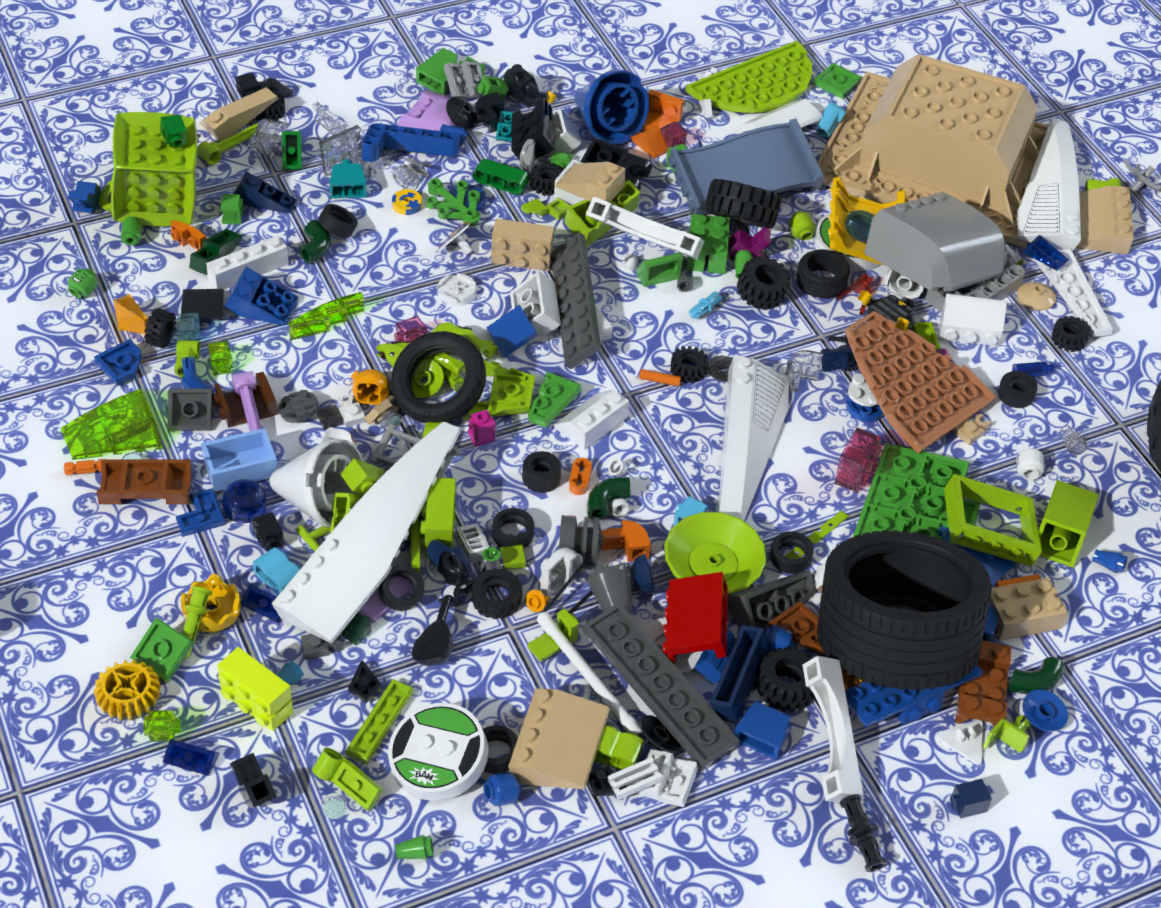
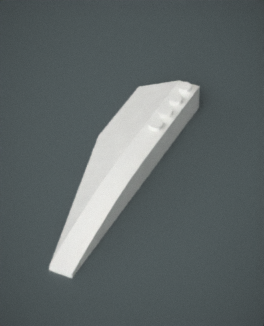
(364, 543)

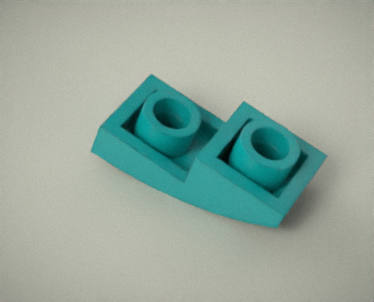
(504, 128)

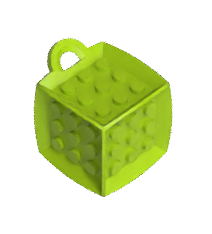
(148, 175)

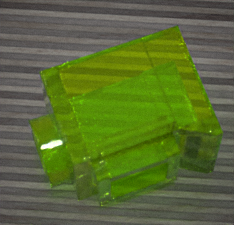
(220, 357)

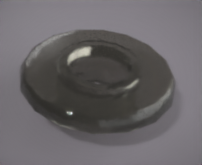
(719, 362)

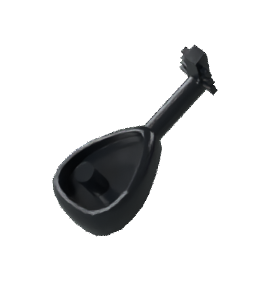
(436, 641)

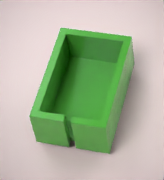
(715, 233)

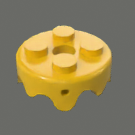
(223, 596)

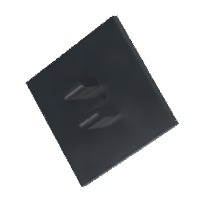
(205, 302)

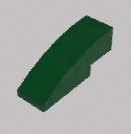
(214, 248)

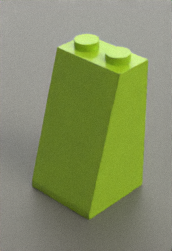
(1066, 522)

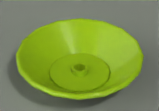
(717, 539)

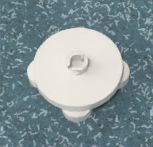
(860, 391)

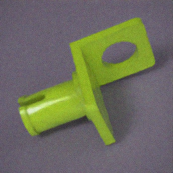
(1009, 733)

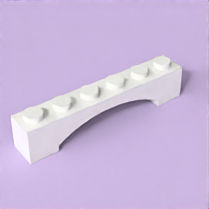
(644, 228)
(826, 682)

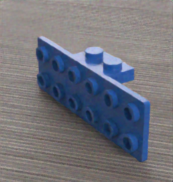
(875, 702)

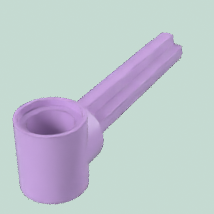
(245, 385)

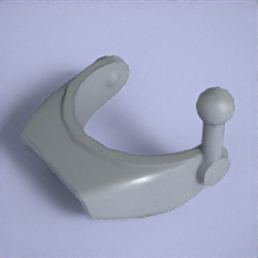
(527, 158)

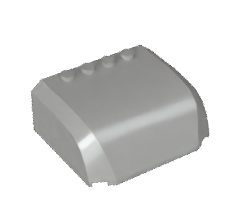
(937, 242)

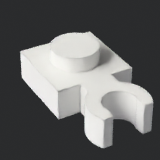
(350, 411)

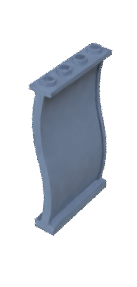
(764, 157)

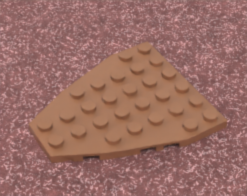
(913, 383)

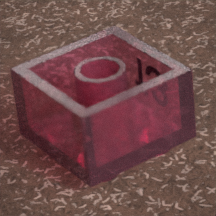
(858, 460)

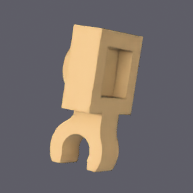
(381, 409)

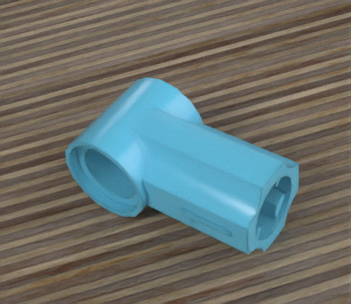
(831, 117)

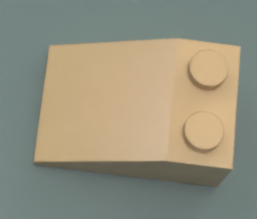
(594, 179)

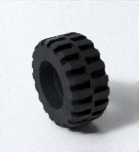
(743, 203)

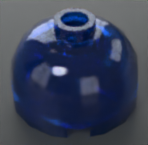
(244, 500)

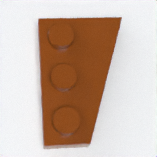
(802, 624)

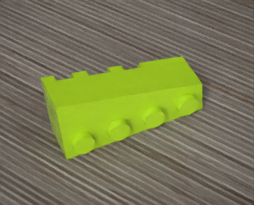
(592, 230)

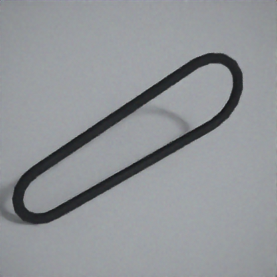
(566, 584)

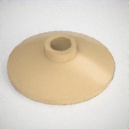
(1036, 296)

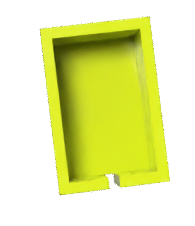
(255, 689)

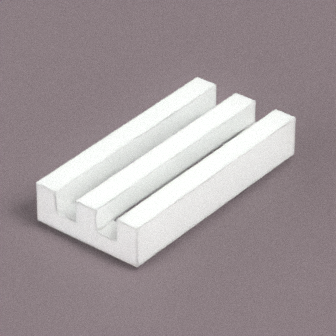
(633, 774)

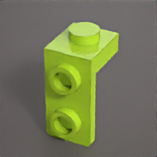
(545, 646)

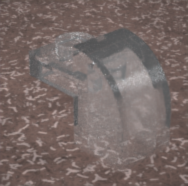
(803, 365)

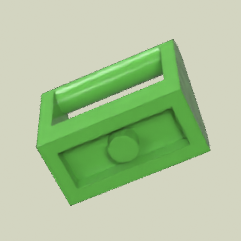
(660, 269)

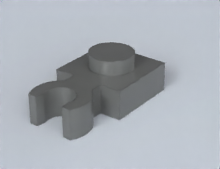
(316, 647)

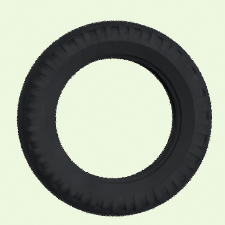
(419, 350)

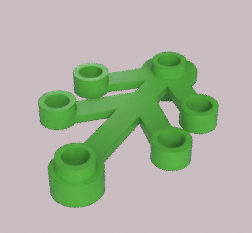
(470, 214)

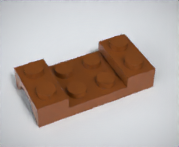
(145, 480)
(986, 695)

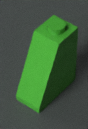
(432, 73)

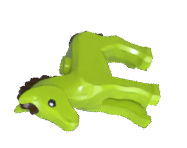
(450, 366)

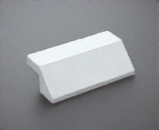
(799, 109)

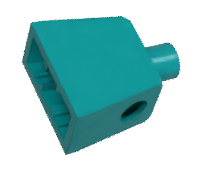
(347, 181)

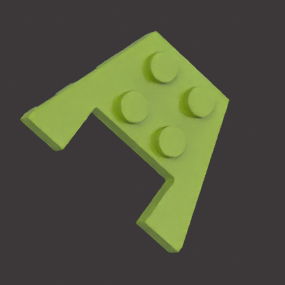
(509, 394)

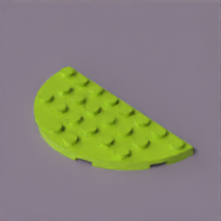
(759, 82)

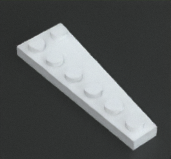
(1078, 294)

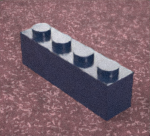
(740, 673)

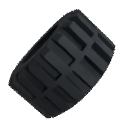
(762, 294)
(782, 693)

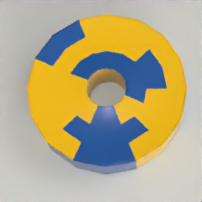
(407, 202)

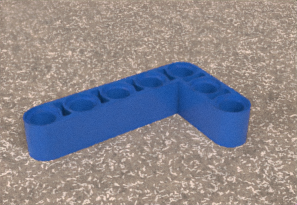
(407, 139)

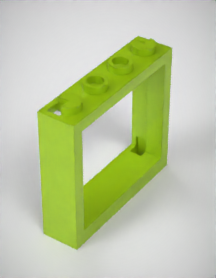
(984, 539)

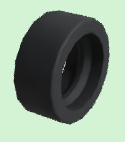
(338, 220)
(513, 515)
(795, 539)
(414, 578)
(503, 734)

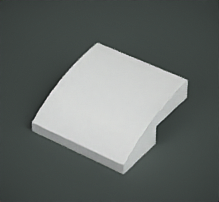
(677, 778)

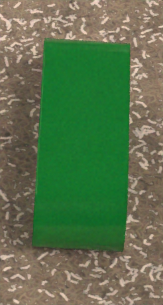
(501, 176)

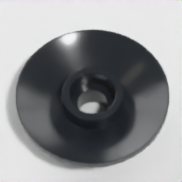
(461, 112)
(658, 735)

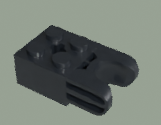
(536, 126)
(606, 152)

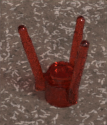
(863, 282)

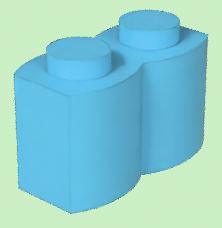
(275, 569)

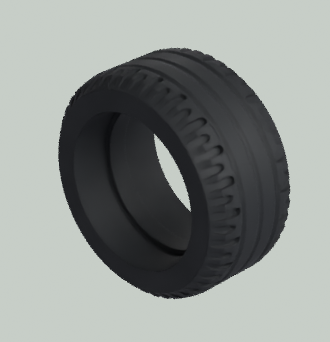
(825, 261)

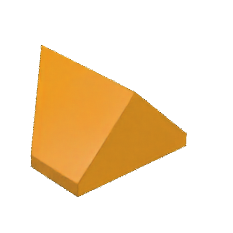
(129, 315)

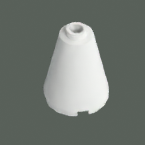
(902, 286)

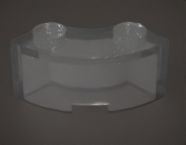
(267, 137)

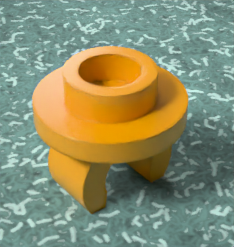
(536, 600)

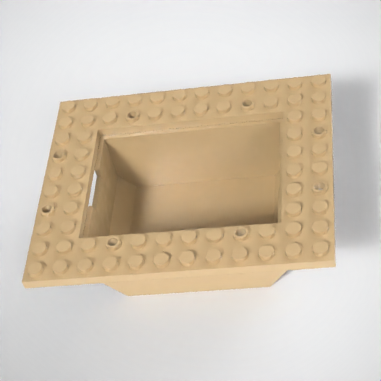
(938, 133)

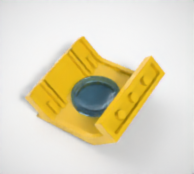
(852, 220)

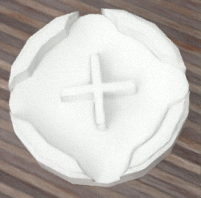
(457, 289)

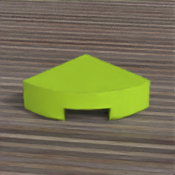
(534, 206)

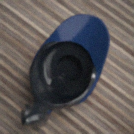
(452, 564)

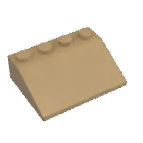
(1106, 219)
(558, 740)

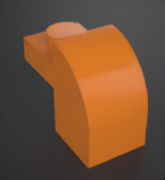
(630, 537)

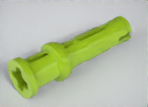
(195, 610)

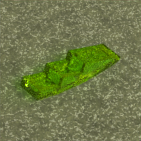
(330, 313)

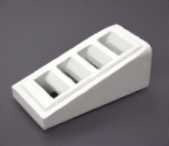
(474, 555)

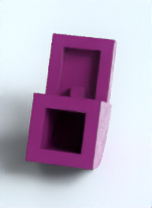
(754, 244)

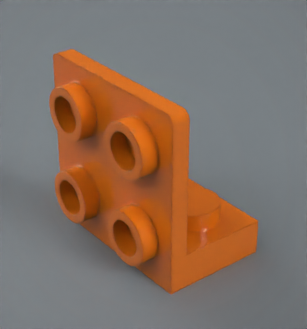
(663, 110)

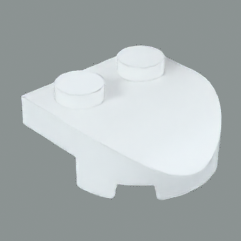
(558, 570)

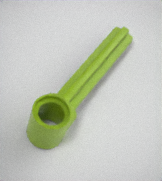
(212, 151)

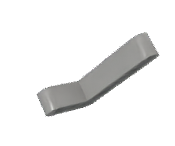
(994, 288)

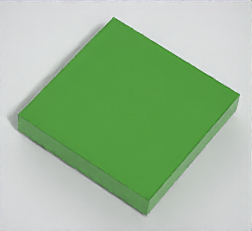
(837, 80)
(162, 649)

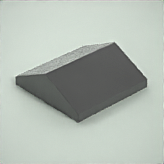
(190, 410)

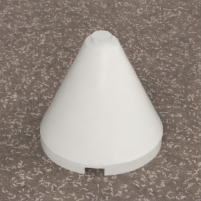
(315, 477)

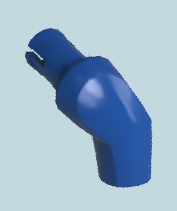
(191, 379)

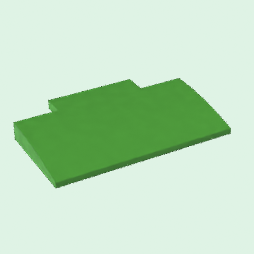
(910, 493)

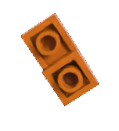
(187, 234)

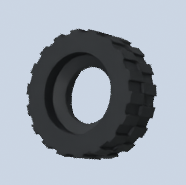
(500, 578)

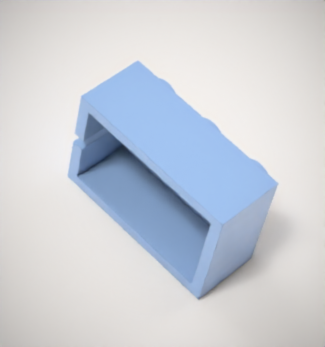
(239, 457)

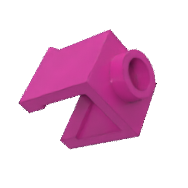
(481, 428)

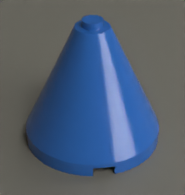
(613, 106)

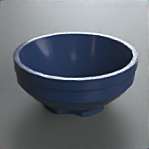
(641, 575)

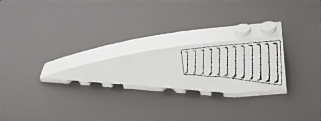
(1052, 194)
(752, 423)

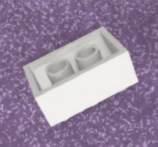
(539, 302)
(972, 320)
(594, 418)

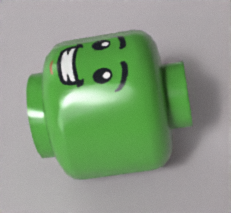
(82, 283)

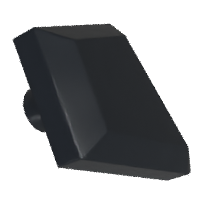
(273, 84)
(364, 683)
(599, 782)

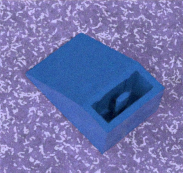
(260, 299)

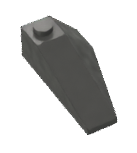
(766, 601)

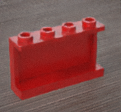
(696, 615)

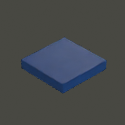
(512, 331)

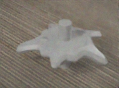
(1142, 178)

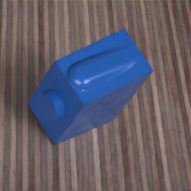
(763, 729)

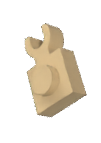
(972, 431)

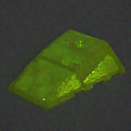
(114, 428)

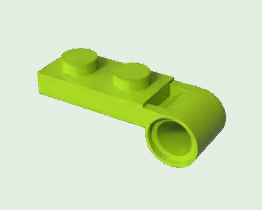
(348, 777)

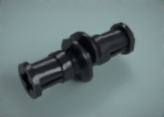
(862, 833)

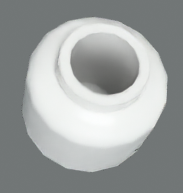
(1030, 463)

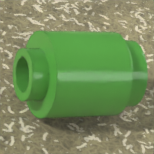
(131, 231)

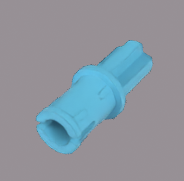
(705, 305)

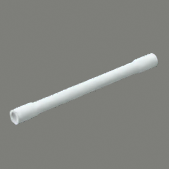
(553, 630)

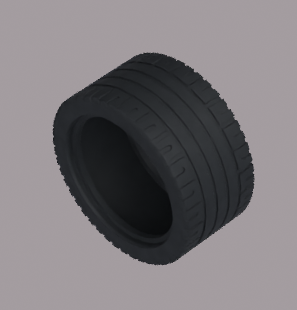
(900, 645)

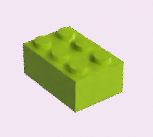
(439, 513)

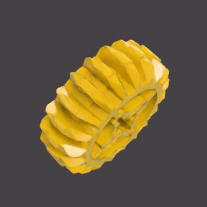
(128, 682)

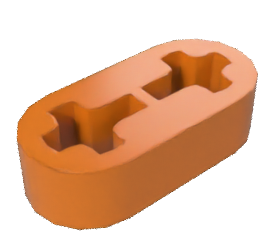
(583, 476)

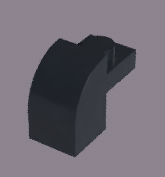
(488, 110)
(252, 783)

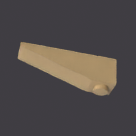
(232, 117)

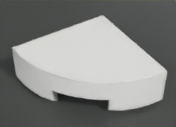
(706, 108)

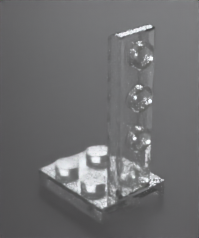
(342, 145)

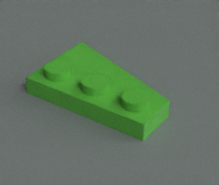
(552, 399)

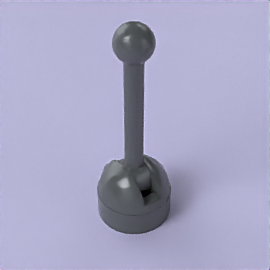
(682, 280)

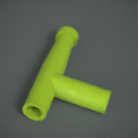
(310, 537)

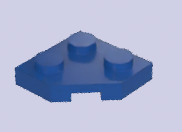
(120, 362)

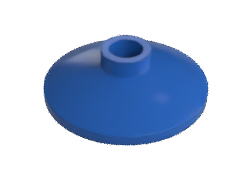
(1045, 710)

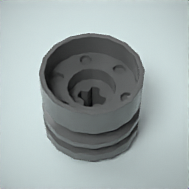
(581, 538)

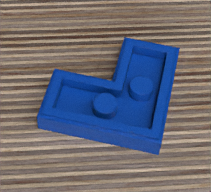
(205, 517)

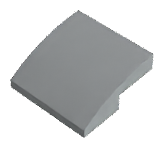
(464, 79)

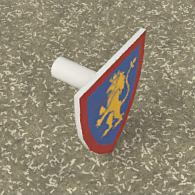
(459, 238)

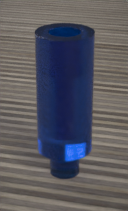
(1034, 369)

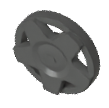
(297, 404)

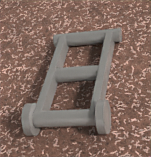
(391, 431)

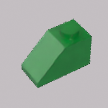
(292, 149)

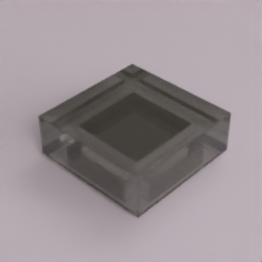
(329, 417)

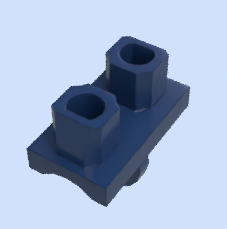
(838, 358)

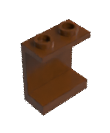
(231, 404)

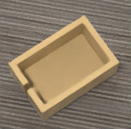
(522, 244)
(1027, 608)

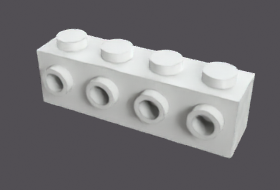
(259, 257)

